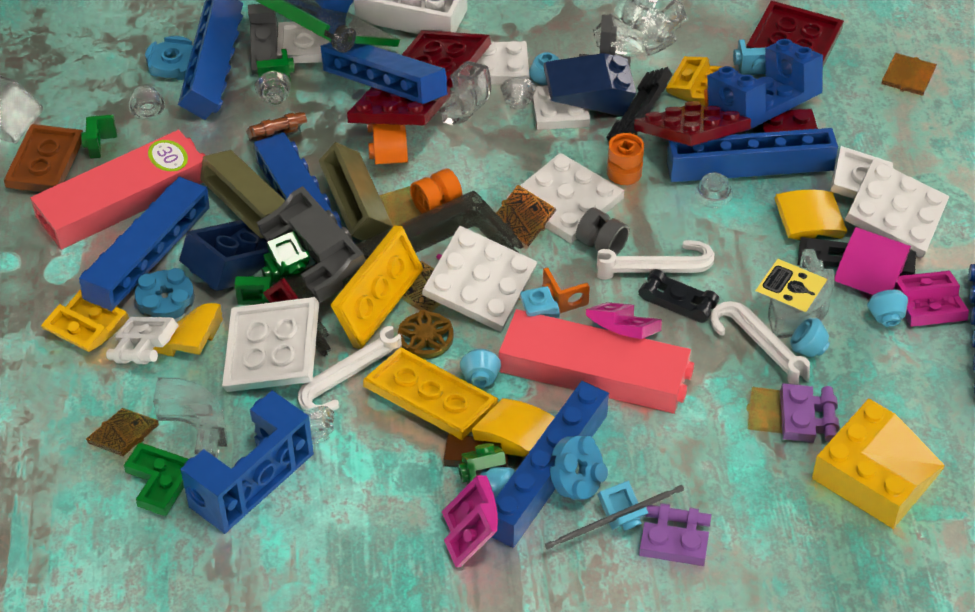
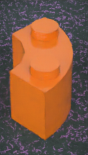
(388, 144)

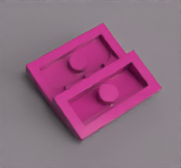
(871, 262)
(932, 298)
(621, 320)
(470, 519)

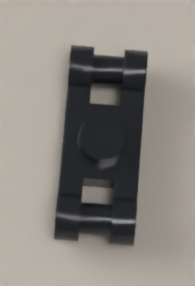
(678, 296)

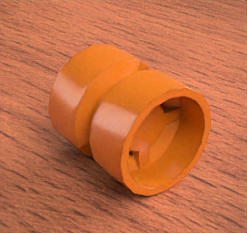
(625, 159)
(436, 190)

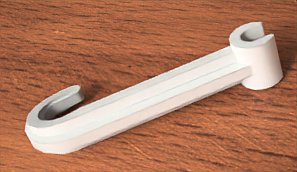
(609, 263)
(764, 337)
(384, 346)

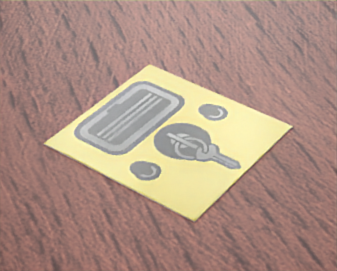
(791, 285)

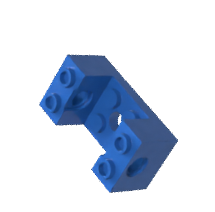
(791, 78)
(229, 494)

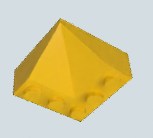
(877, 464)

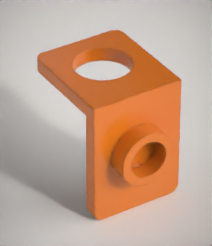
(562, 296)

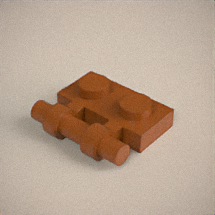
(288, 123)

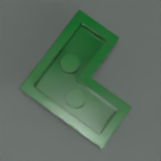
(162, 476)

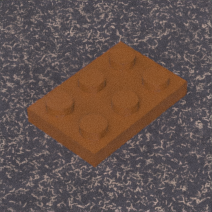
(43, 158)

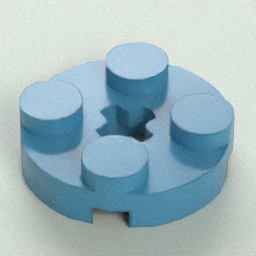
(160, 58)
(171, 281)
(591, 467)

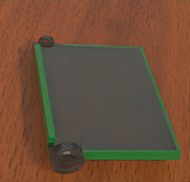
(337, 27)

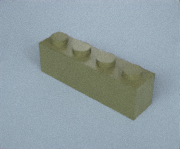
(239, 188)
(354, 192)

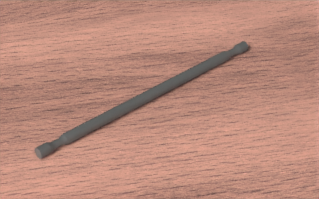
(608, 519)

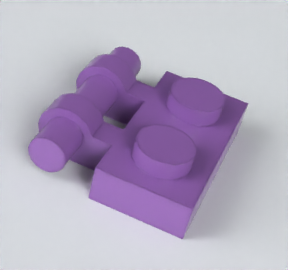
(799, 410)
(672, 542)

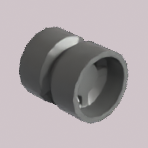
(601, 231)

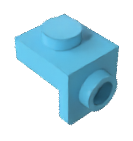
(749, 60)
(539, 302)
(618, 499)

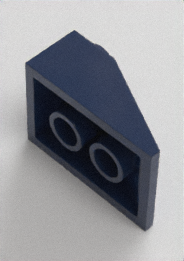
(592, 82)
(223, 253)

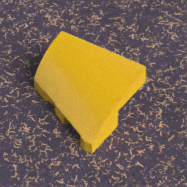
(194, 330)

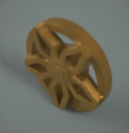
(426, 334)

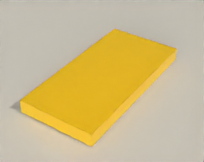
(377, 287)
(430, 392)

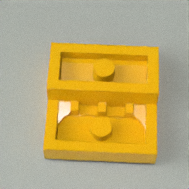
(691, 79)
(810, 214)
(84, 323)
(513, 425)

